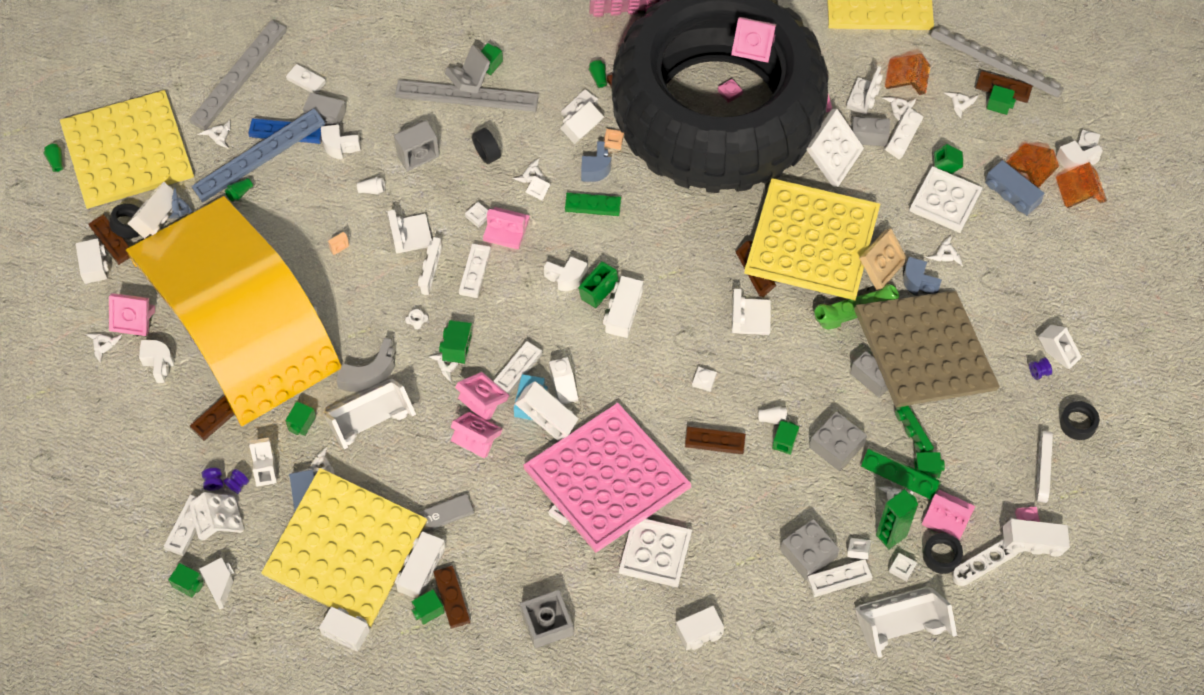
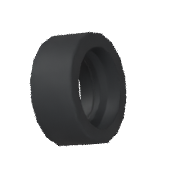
(486, 146)
(117, 227)
(1088, 410)
(942, 538)

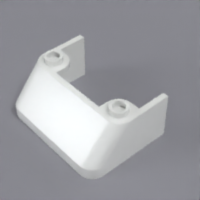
(367, 409)
(903, 615)

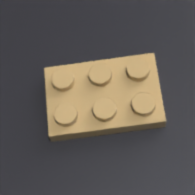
(883, 259)

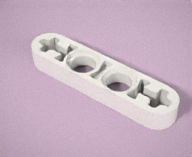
(1044, 466)
(984, 558)

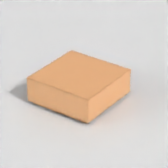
(613, 139)
(338, 243)

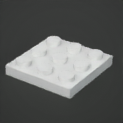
(835, 148)
(946, 199)
(656, 552)

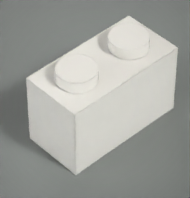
(581, 122)
(91, 260)
(344, 628)
(700, 628)

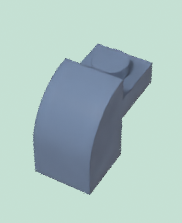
(598, 167)
(916, 280)

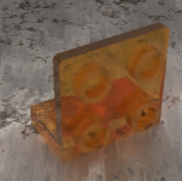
(908, 70)
(1035, 162)
(1081, 185)

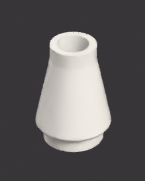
(372, 186)
(773, 415)

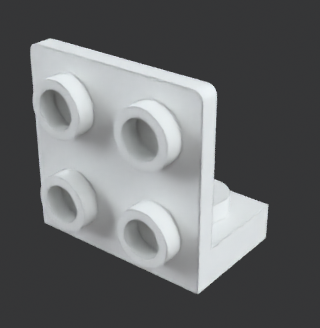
(864, 93)
(409, 232)
(750, 315)
(215, 513)

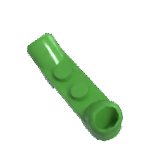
(833, 315)

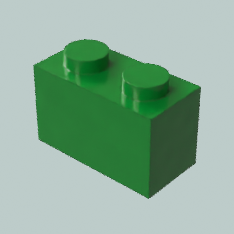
(598, 284)
(456, 341)

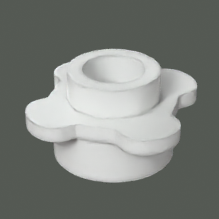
(416, 313)

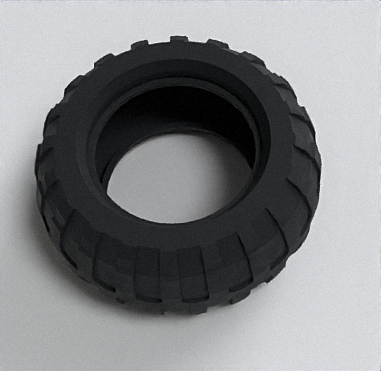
(706, 148)

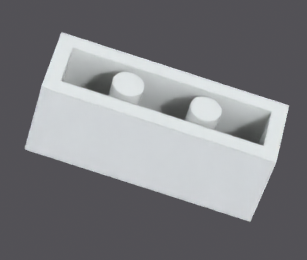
(153, 211)
(623, 306)
(546, 411)
(1036, 537)
(420, 565)

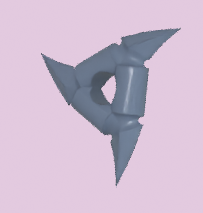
(175, 206)

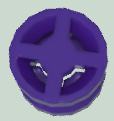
(1040, 368)
(212, 479)
(236, 481)

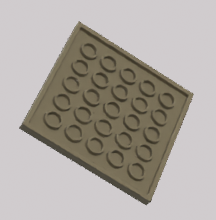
(926, 348)

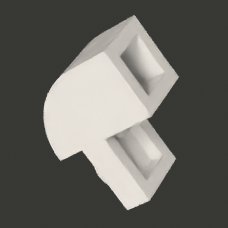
(336, 144)
(1073, 156)
(568, 277)
(158, 355)
(263, 461)

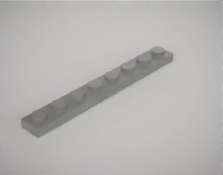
(1004, 64)
(238, 75)

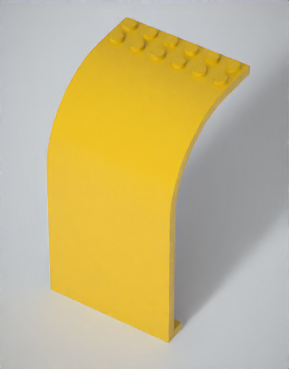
(238, 307)

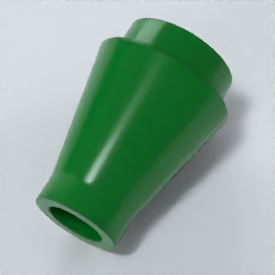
(598, 73)
(54, 157)
(237, 190)

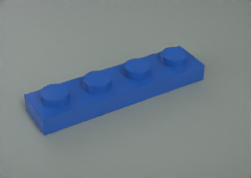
(265, 128)

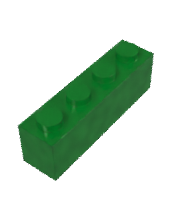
(897, 519)

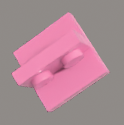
(753, 39)
(505, 227)
(129, 314)
(481, 395)
(475, 433)
(948, 514)

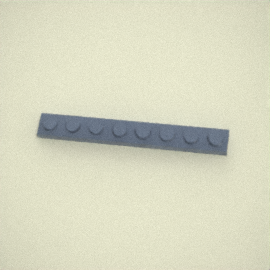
(258, 155)

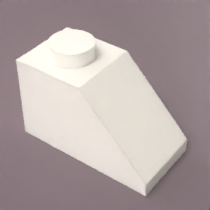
(1060, 345)
(563, 380)
(219, 580)

